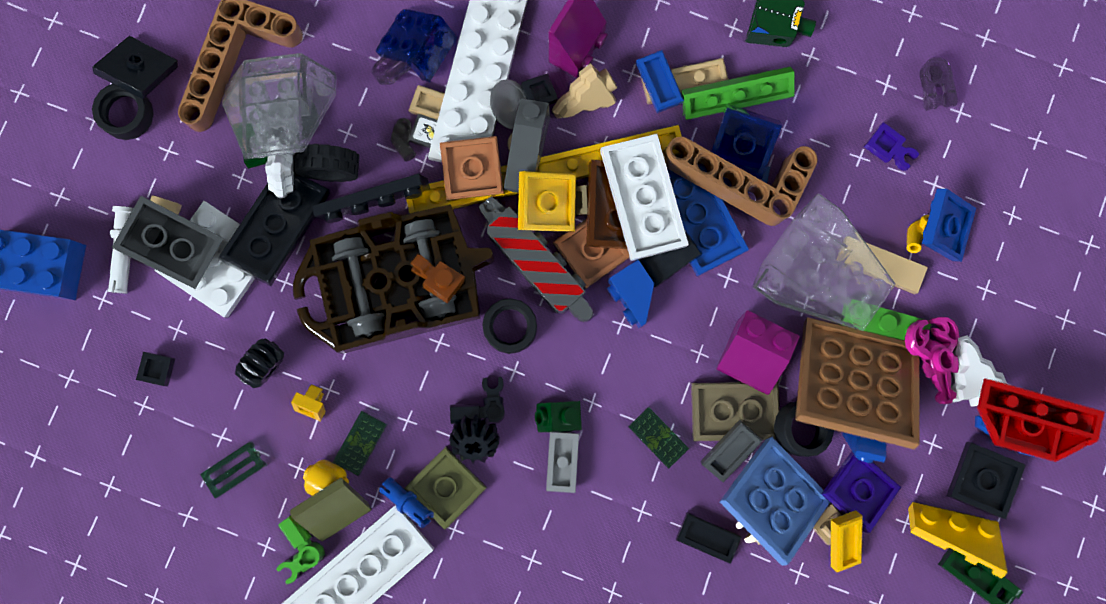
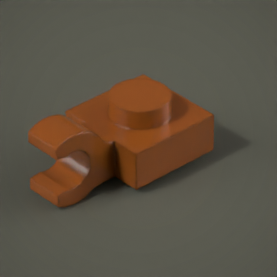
(440, 280)

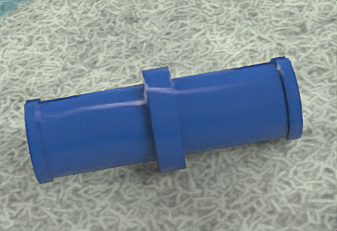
(406, 502)

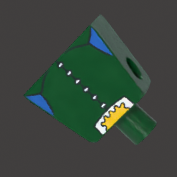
(778, 23)

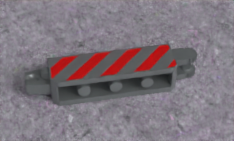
(535, 261)

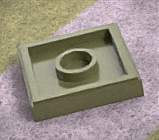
(446, 487)
(330, 510)

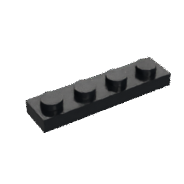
(381, 195)

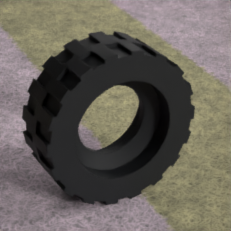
(327, 163)

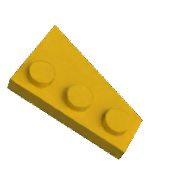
(967, 534)

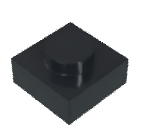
(539, 89)
(155, 369)

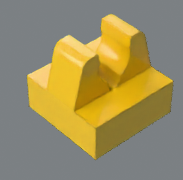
(310, 403)

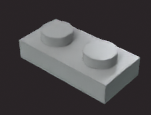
(562, 462)

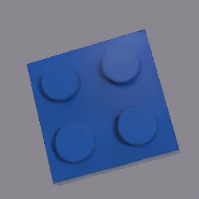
(948, 225)

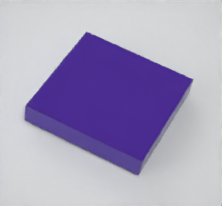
(861, 488)

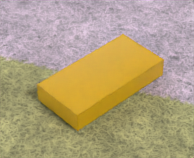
(846, 541)

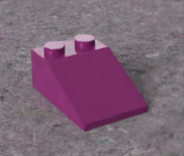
(576, 35)

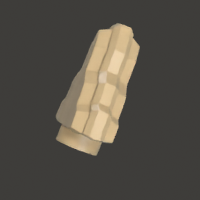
(586, 93)

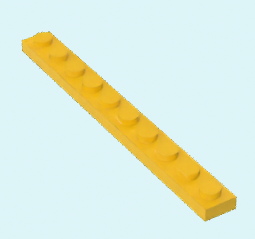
(567, 162)

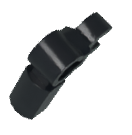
(492, 408)

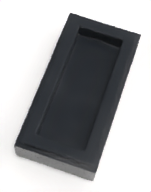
(708, 538)

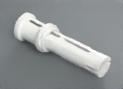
(120, 262)

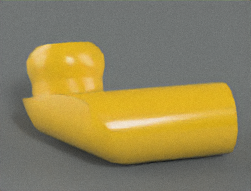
(915, 234)

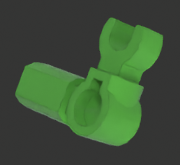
(309, 552)

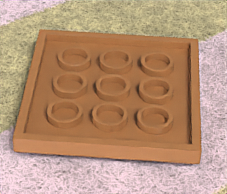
(858, 384)

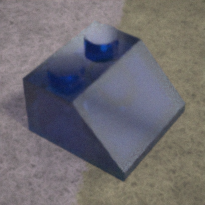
(746, 139)

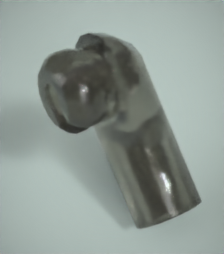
(400, 139)

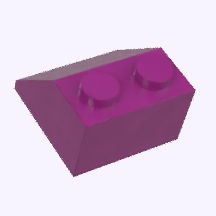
(757, 352)

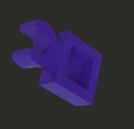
(887, 144)

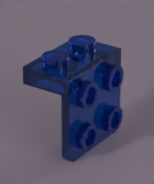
(419, 41)

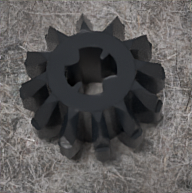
(259, 363)
(474, 439)

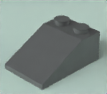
(167, 242)

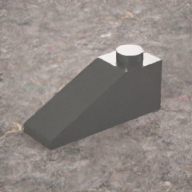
(527, 141)

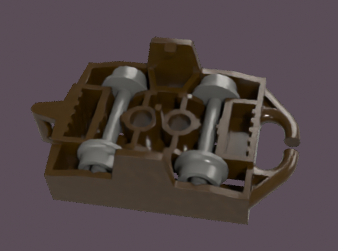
(351, 262)

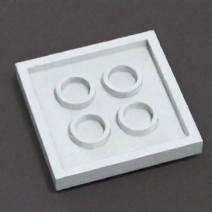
(221, 283)

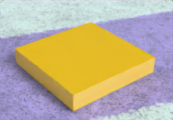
(546, 201)

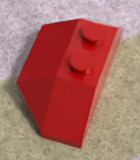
(1036, 422)

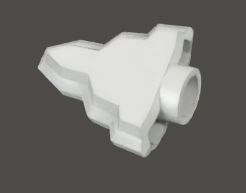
(280, 174)
(972, 371)

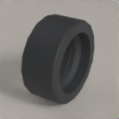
(133, 130)
(507, 304)
(783, 434)

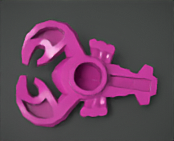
(936, 355)

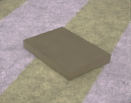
(721, 405)

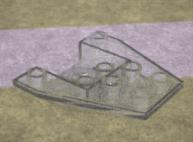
(278, 103)
(824, 268)

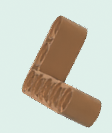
(228, 52)
(742, 181)

